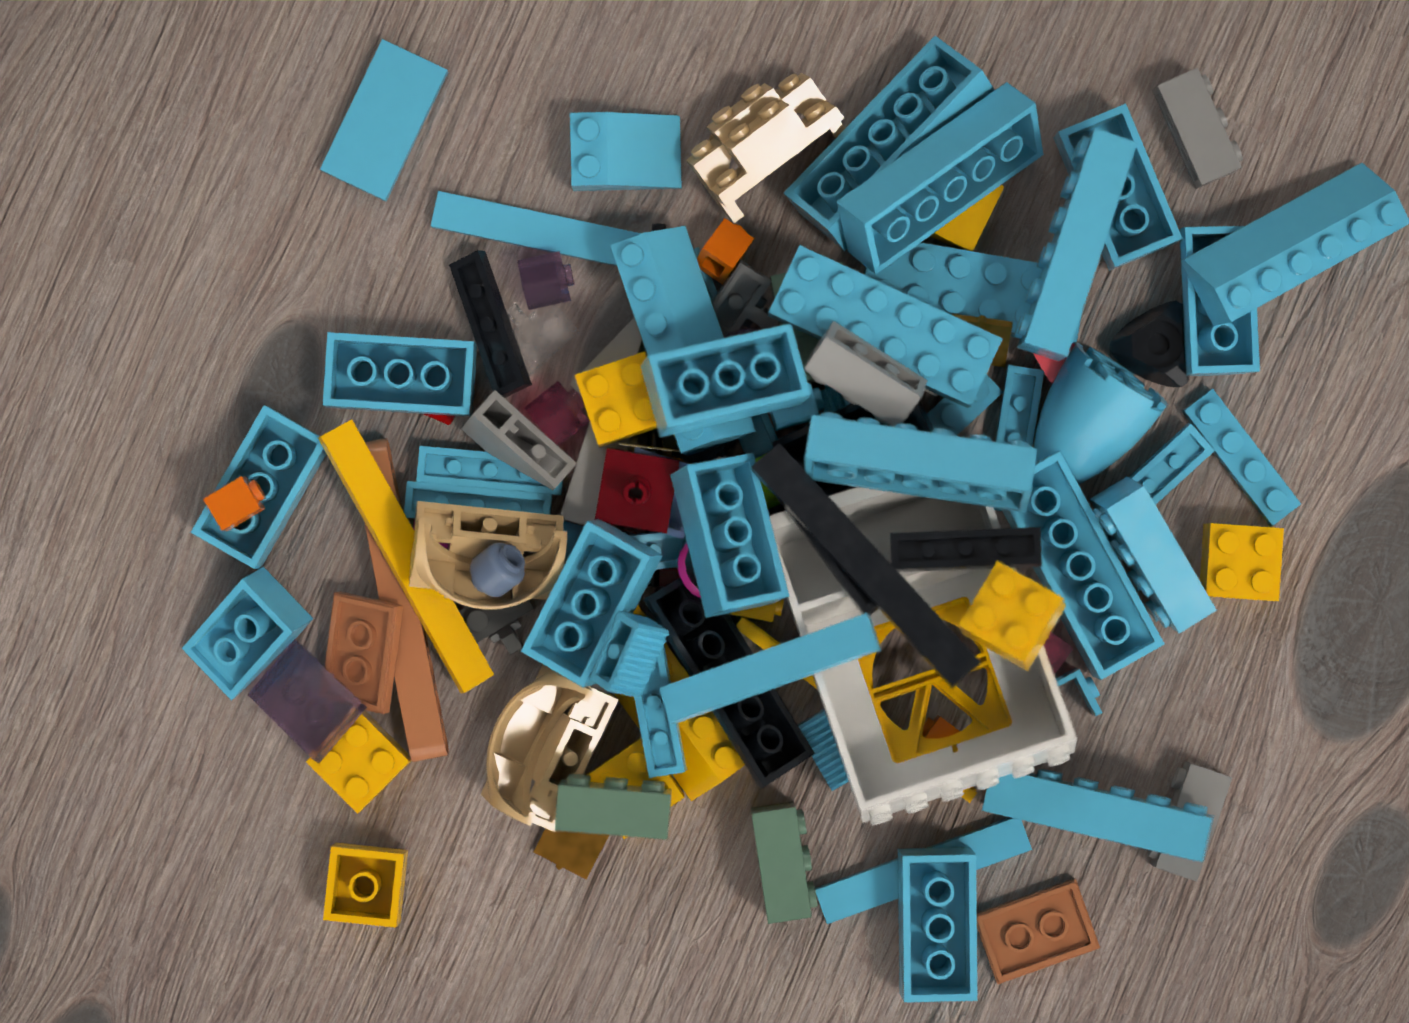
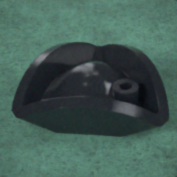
(1154, 345)

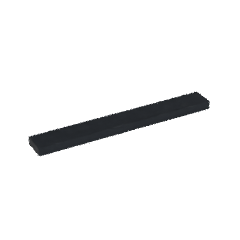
(866, 566)

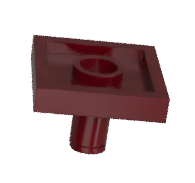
(636, 490)

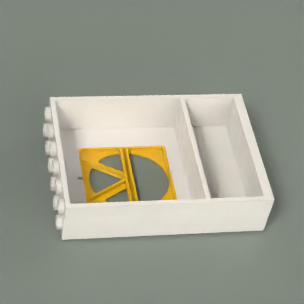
(895, 767)

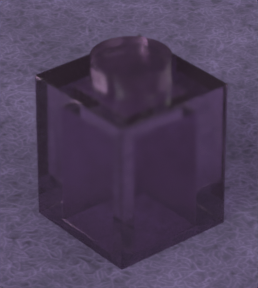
(545, 280)

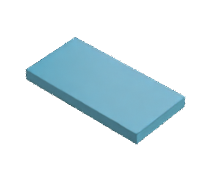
(384, 120)

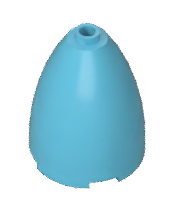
(1094, 413)

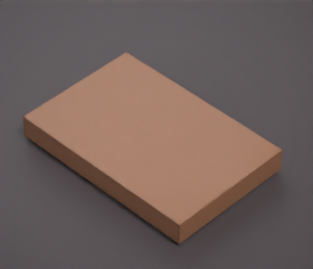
(364, 647)
(1036, 931)

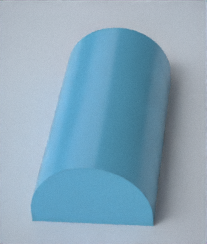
(1219, 348)

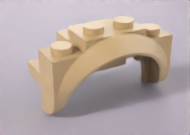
(760, 137)
(470, 532)
(543, 744)

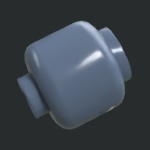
(497, 569)

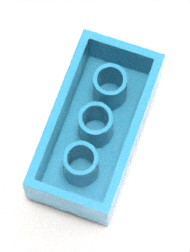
(1142, 213)
(400, 374)
(725, 380)
(283, 463)
(729, 535)
(1152, 554)
(598, 580)
(937, 924)

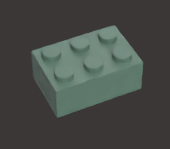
(613, 807)
(783, 862)

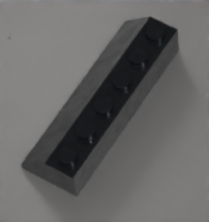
(757, 725)

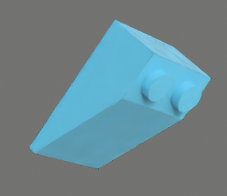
(625, 151)
(247, 632)

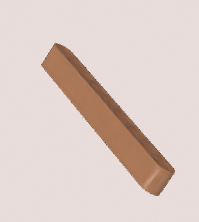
(414, 666)

